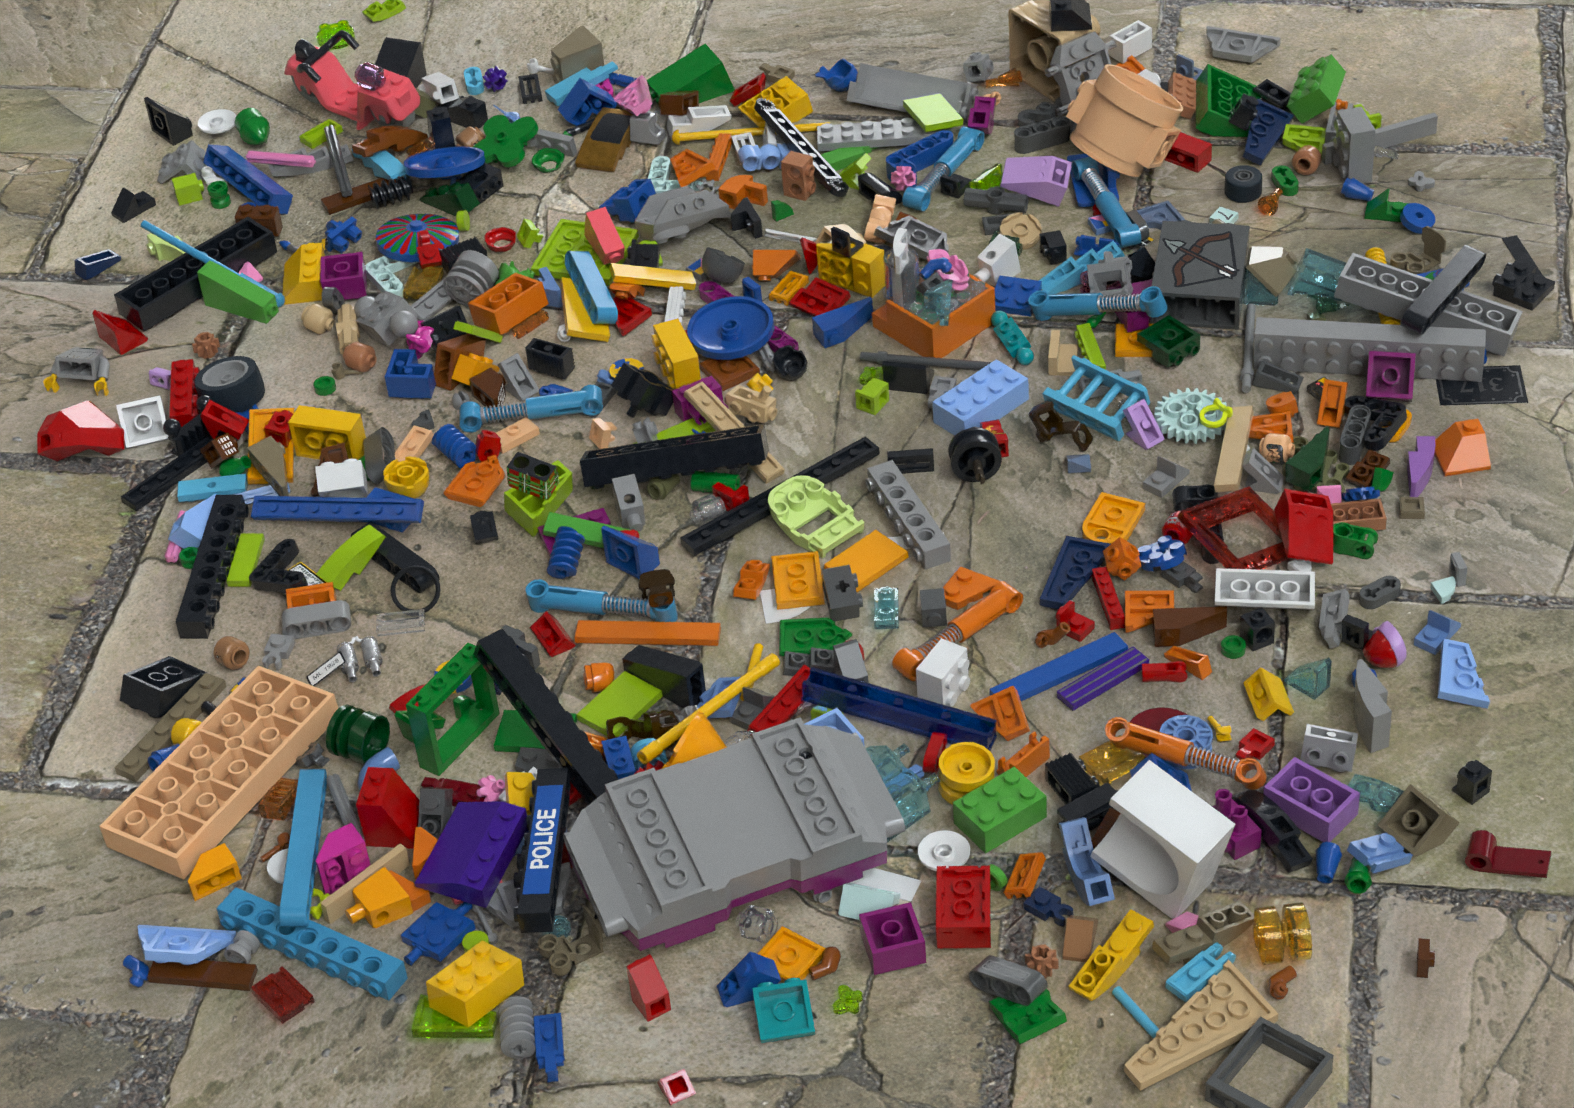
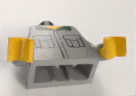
(80, 364)

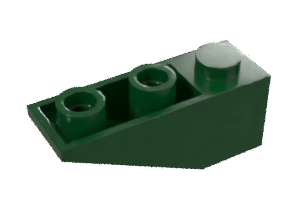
(451, 198)
(1308, 464)

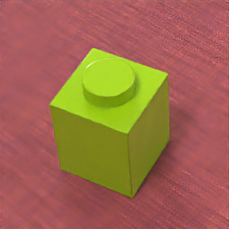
(188, 189)

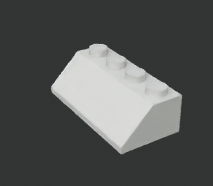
(1265, 589)

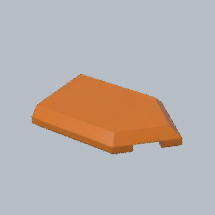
(476, 482)

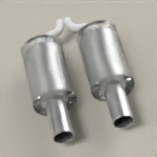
(370, 652)

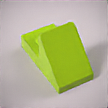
(852, 171)

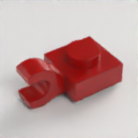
(428, 253)
(1255, 745)

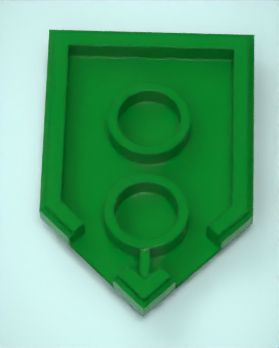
(802, 634)

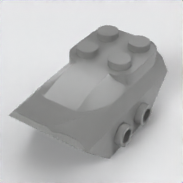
(678, 212)

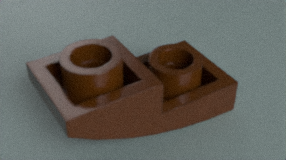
(1363, 471)

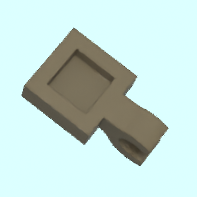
(776, 73)

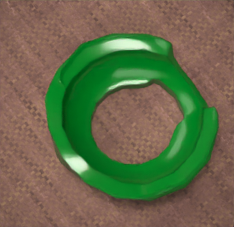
(546, 155)

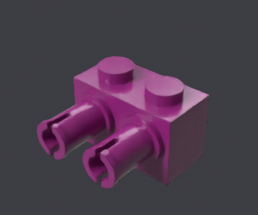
(685, 409)
(1246, 834)

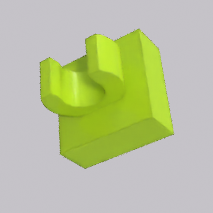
(529, 233)

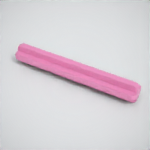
(280, 159)

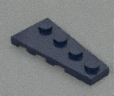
(1072, 570)

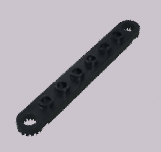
(798, 143)

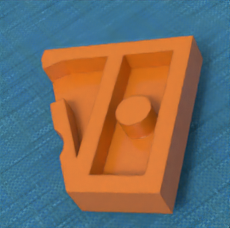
(966, 587)
(1140, 607)
(1007, 710)

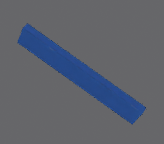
(1065, 667)

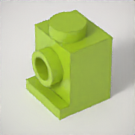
(872, 396)

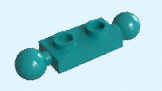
(1012, 337)

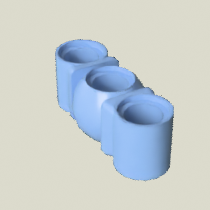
(766, 156)

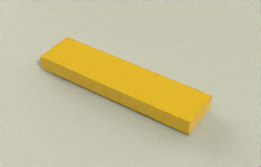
(652, 276)

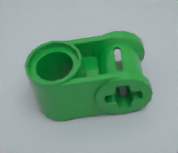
(1351, 540)

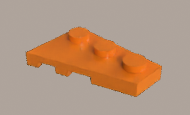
(690, 166)

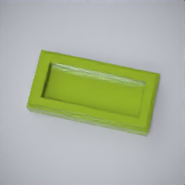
(316, 135)

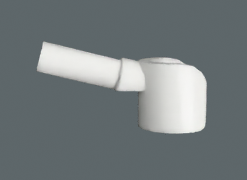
(533, 67)

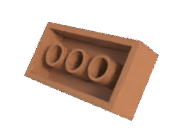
(1184, 91)
(1360, 513)

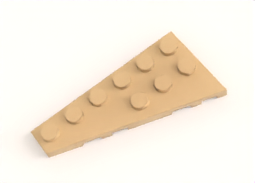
(1201, 1027)

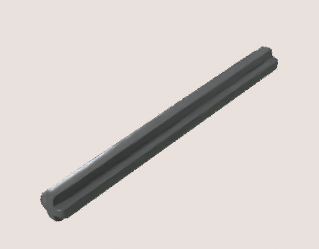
(338, 161)

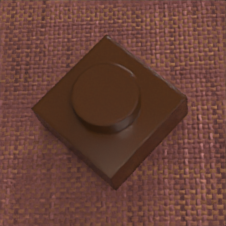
(1425, 958)

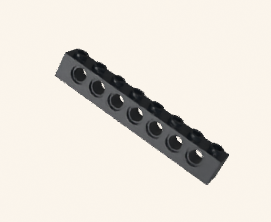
(211, 567)

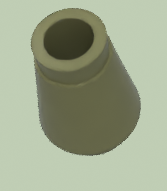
(661, 488)

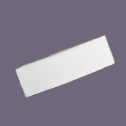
(698, 119)

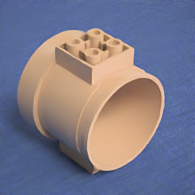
(1124, 121)

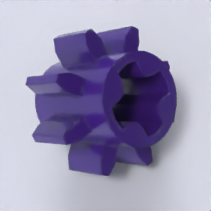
(495, 78)

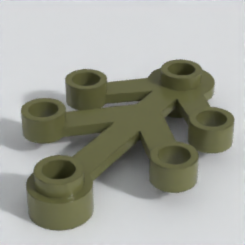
(1341, 469)

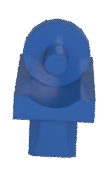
(338, 233)

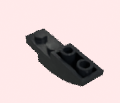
(1275, 828)

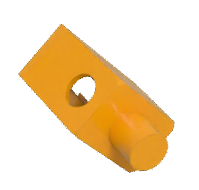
(379, 900)

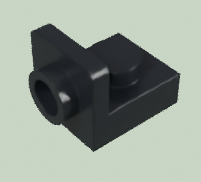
(954, 185)
(483, 527)
(1355, 631)

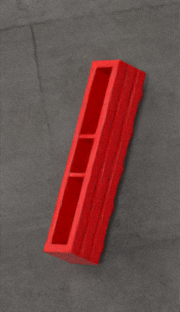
(1108, 598)

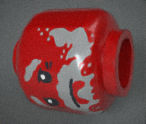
(1176, 529)

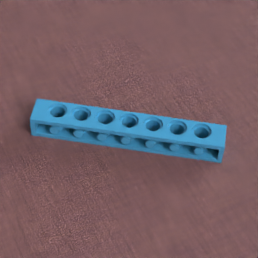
(314, 945)

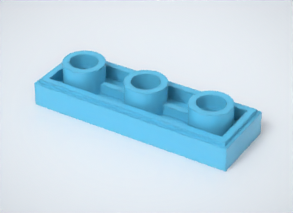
(204, 488)

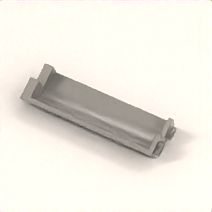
(890, 87)

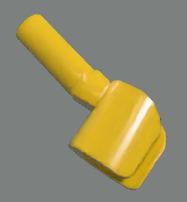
(1222, 732)

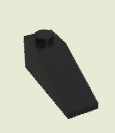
(467, 112)

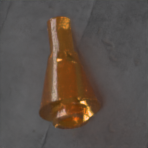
(1009, 78)
(1269, 204)

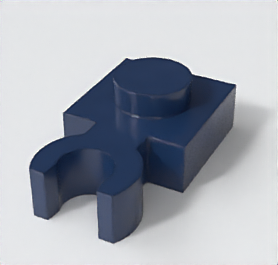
(1046, 905)

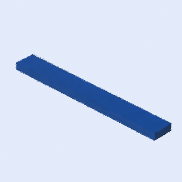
(337, 509)

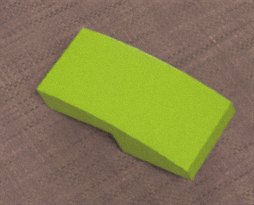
(383, 11)

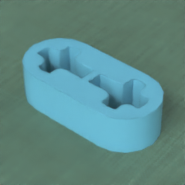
(473, 80)

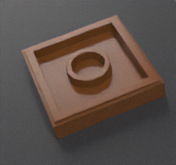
(729, 372)

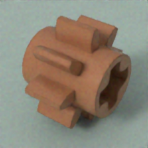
(206, 345)
(1042, 960)

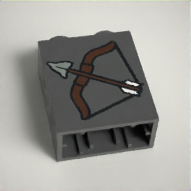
(1202, 272)

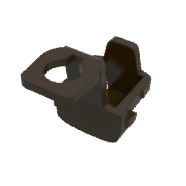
(1054, 425)
(656, 582)
(644, 729)

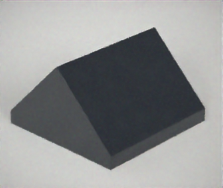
(907, 377)

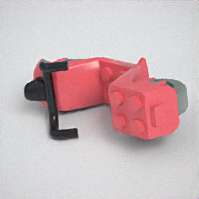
(325, 82)

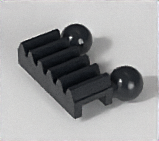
(190, 433)

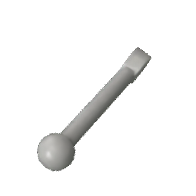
(493, 938)

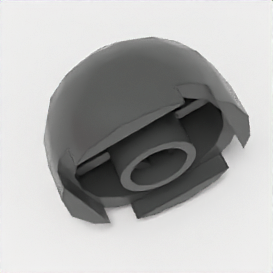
(720, 266)

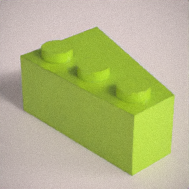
(533, 511)

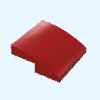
(819, 297)

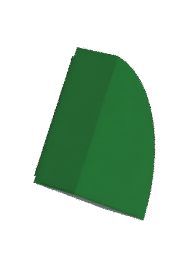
(780, 210)
(1382, 478)
(462, 704)

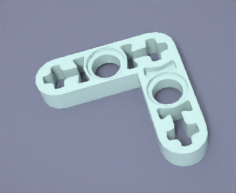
(663, 183)
(382, 269)

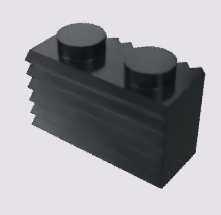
(450, 254)
(550, 358)
(1069, 778)

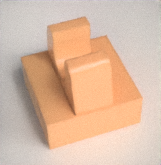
(601, 433)

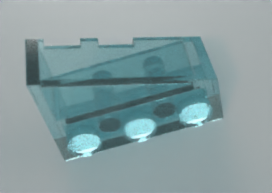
(1316, 275)

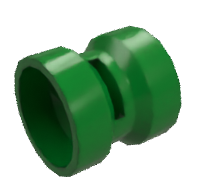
(219, 194)

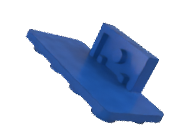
(1082, 193)

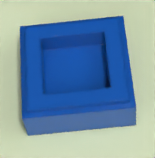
(751, 289)

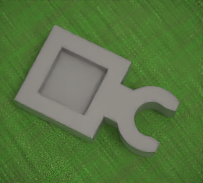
(278, 648)

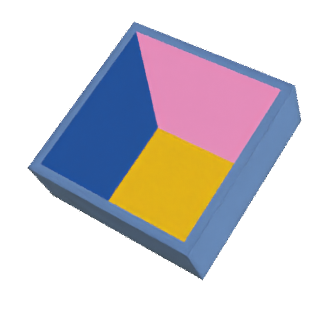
(1098, 225)

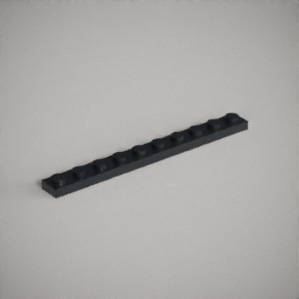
(758, 506)

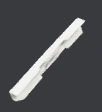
(787, 236)

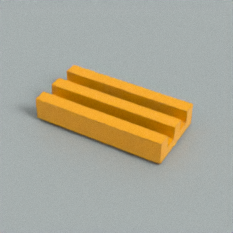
(791, 287)

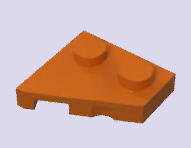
(1271, 423)

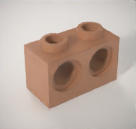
(798, 175)

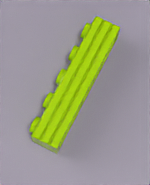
(1088, 344)

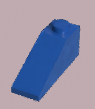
(842, 322)

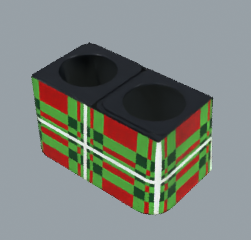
(535, 485)

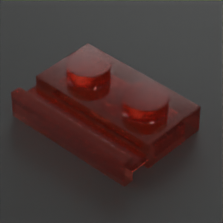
(282, 995)

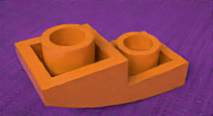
(626, 290)
(751, 580)

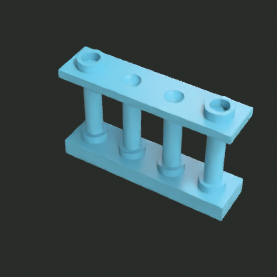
(1094, 416)

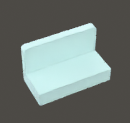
(862, 899)

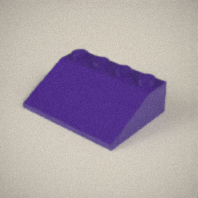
(474, 851)

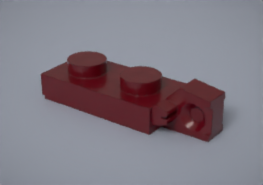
(461, 790)

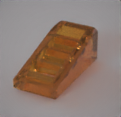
(281, 808)

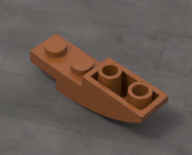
(388, 137)

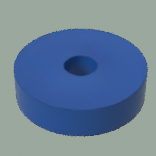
(1416, 216)

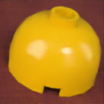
(407, 477)

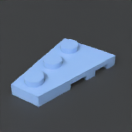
(1459, 677)

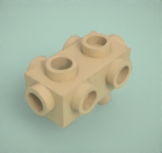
(752, 404)

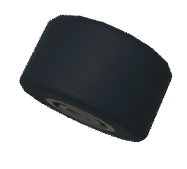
(1243, 183)

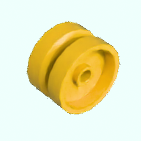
(964, 769)

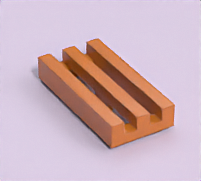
(1028, 875)

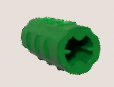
(704, 481)

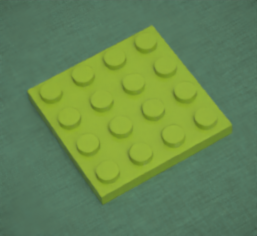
(570, 237)

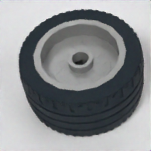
(231, 383)

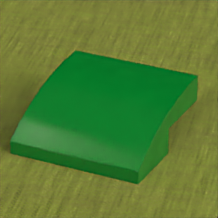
(1028, 1021)

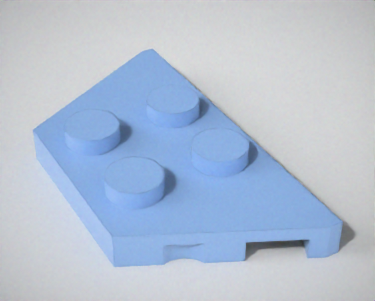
(182, 944)

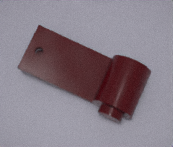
(1486, 856)

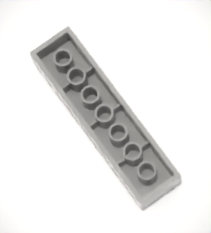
(1393, 291)

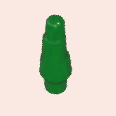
(1095, 320)

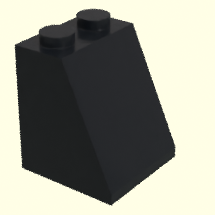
(403, 58)

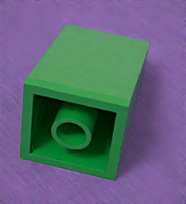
(695, 71)

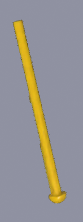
(688, 136)

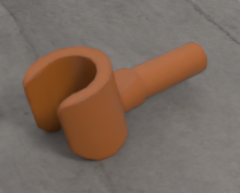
(283, 843)

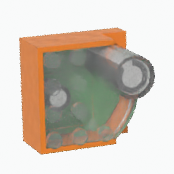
(919, 328)

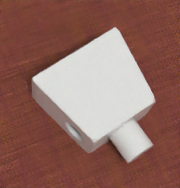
(998, 259)

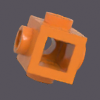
(1122, 558)

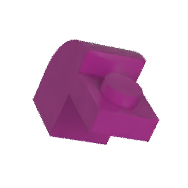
(982, 114)

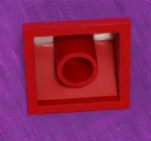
(118, 332)

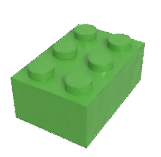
(1316, 88)
(999, 809)

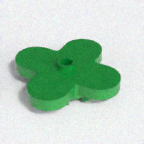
(506, 140)

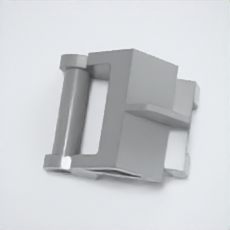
(1110, 270)

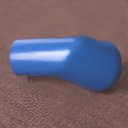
(935, 264)
(553, 389)
(139, 970)

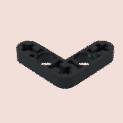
(1388, 414)
(271, 574)

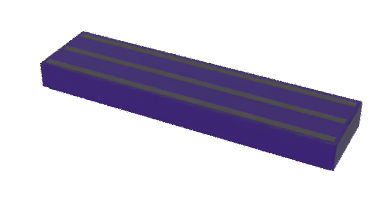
(1102, 678)

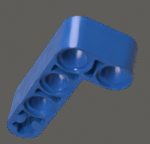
(921, 153)

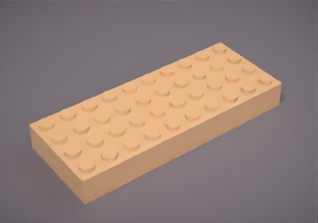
(219, 772)

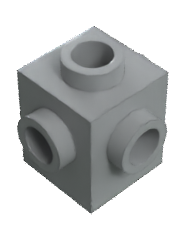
(978, 67)

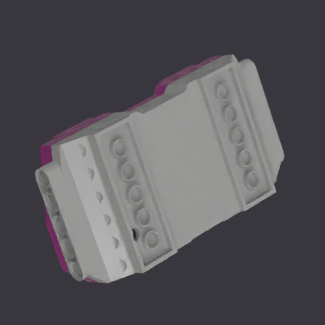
(695, 839)

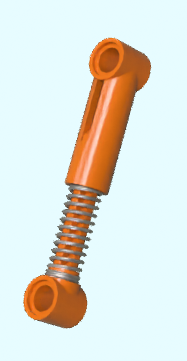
(1000, 600)
(1183, 752)

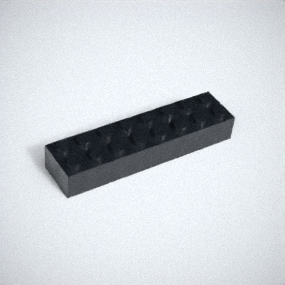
(178, 283)
(675, 456)

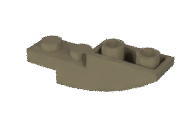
(1216, 926)

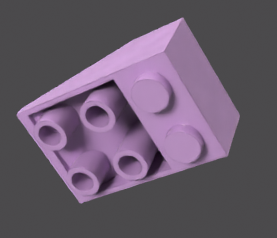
(1037, 177)

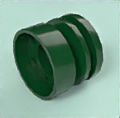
(357, 733)

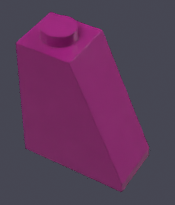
(1134, 319)

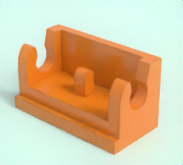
(310, 595)
(1028, 758)

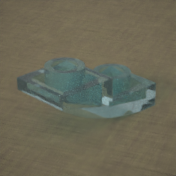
(886, 608)
(1377, 793)

